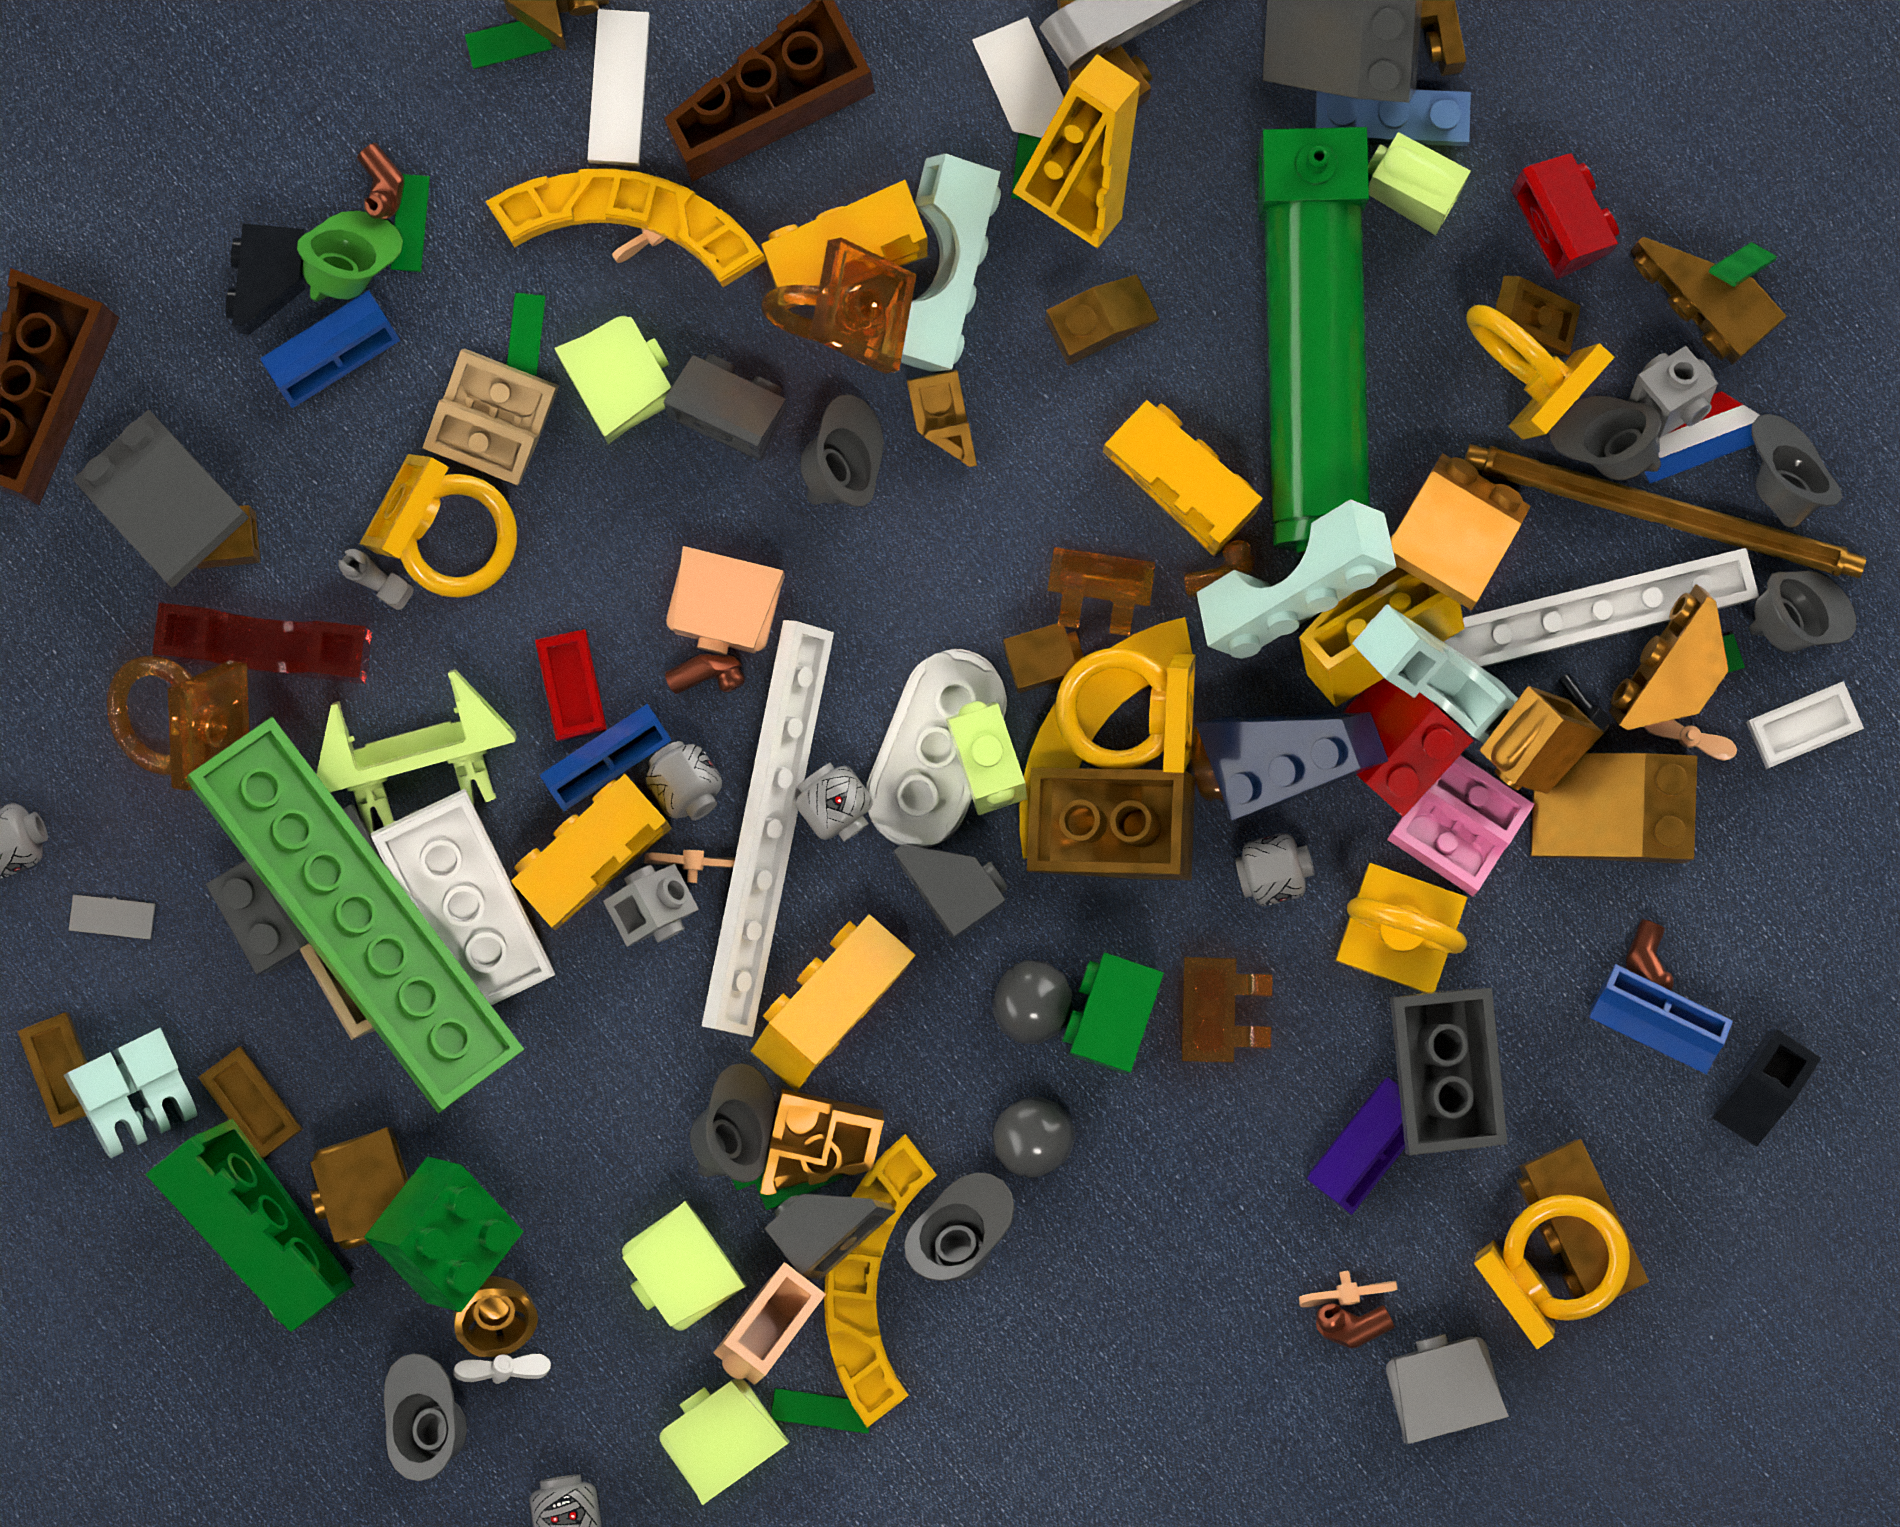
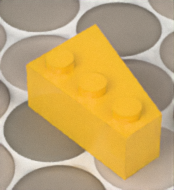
(1085, 154)
(880, 223)
(1183, 476)
(1327, 643)
(589, 851)
(830, 1000)

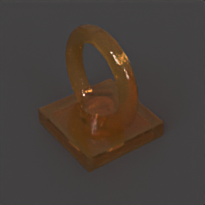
(858, 306)
(203, 712)

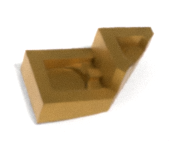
(942, 414)

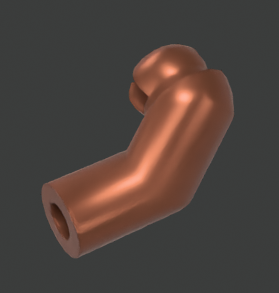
(386, 184)
(705, 667)
(1642, 955)
(1350, 1329)

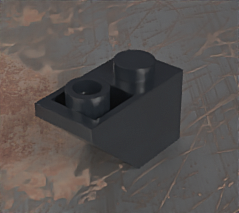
(266, 275)
(1766, 1086)

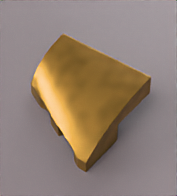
(819, 1140)

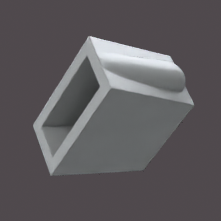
(1444, 1387)

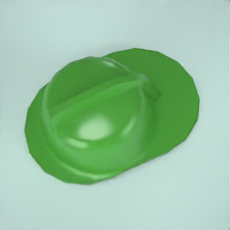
(347, 254)

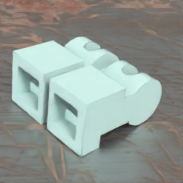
(144, 1067)

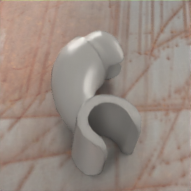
(362, 570)

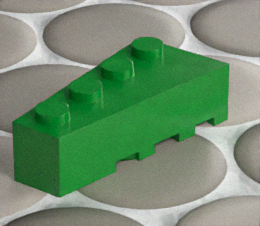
(252, 1223)

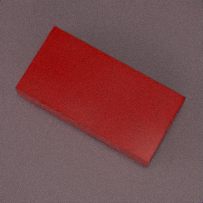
(571, 685)

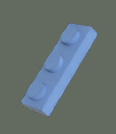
(1428, 118)

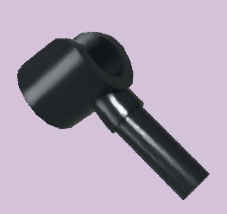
(1592, 711)

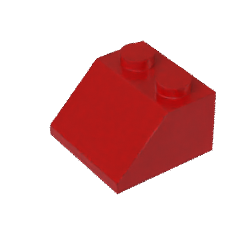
(1564, 214)
(1416, 739)

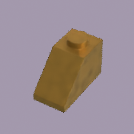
(1100, 317)

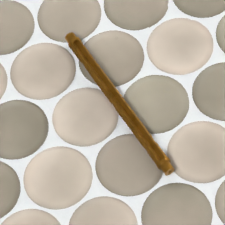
(1665, 511)

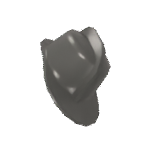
(1610, 435)
(845, 455)
(1791, 472)
(1803, 612)
(736, 1126)
(960, 1228)
(421, 1417)

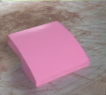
(1462, 824)

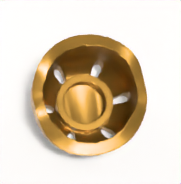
(493, 1310)

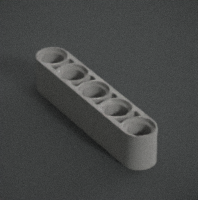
(1099, 26)

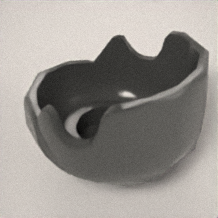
(1032, 1002)
(1033, 1137)

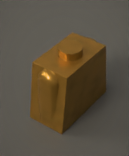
(1539, 740)
(357, 1184)

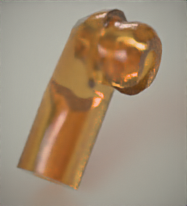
(1237, 558)
(1203, 771)

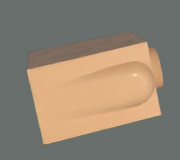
(723, 601)
(768, 1324)

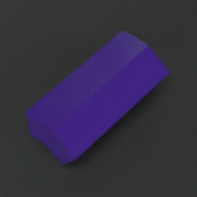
(1362, 1150)

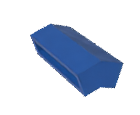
(330, 349)
(600, 749)
(1660, 1018)

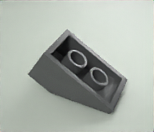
(1344, 47)
(160, 498)
(256, 916)

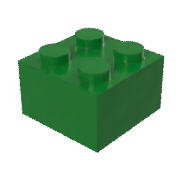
(1113, 1013)
(443, 1234)

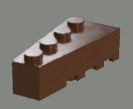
(772, 90)
(46, 369)

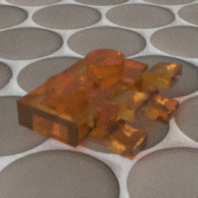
(1101, 577)
(1211, 1006)

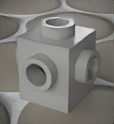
(1677, 388)
(658, 897)

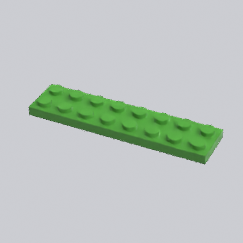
(354, 914)

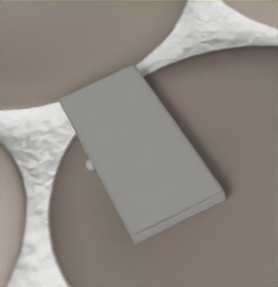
(112, 917)

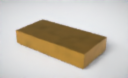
(52, 1052)
(250, 1101)

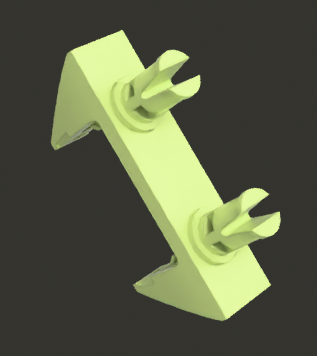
(457, 743)

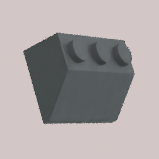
(1448, 1070)

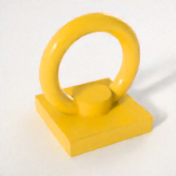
(1548, 380)
(411, 509)
(1169, 710)
(1402, 929)
(1522, 1287)

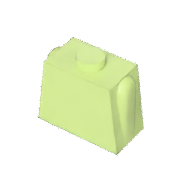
(1416, 181)
(617, 375)
(987, 756)
(680, 1268)
(721, 1437)

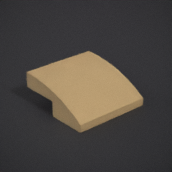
(490, 416)

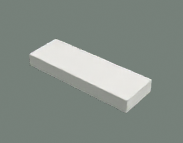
(618, 87)

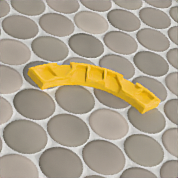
(634, 201)
(1098, 701)
(853, 1288)

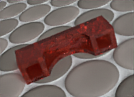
(265, 645)

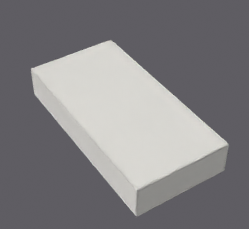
(1804, 725)

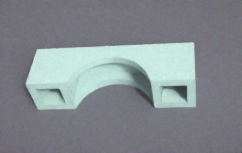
(957, 203)
(1343, 554)
(1427, 665)

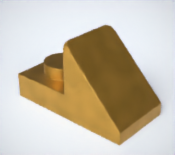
(545, 18)
(1445, 40)
(1540, 313)

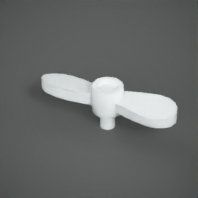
(527, 1366)

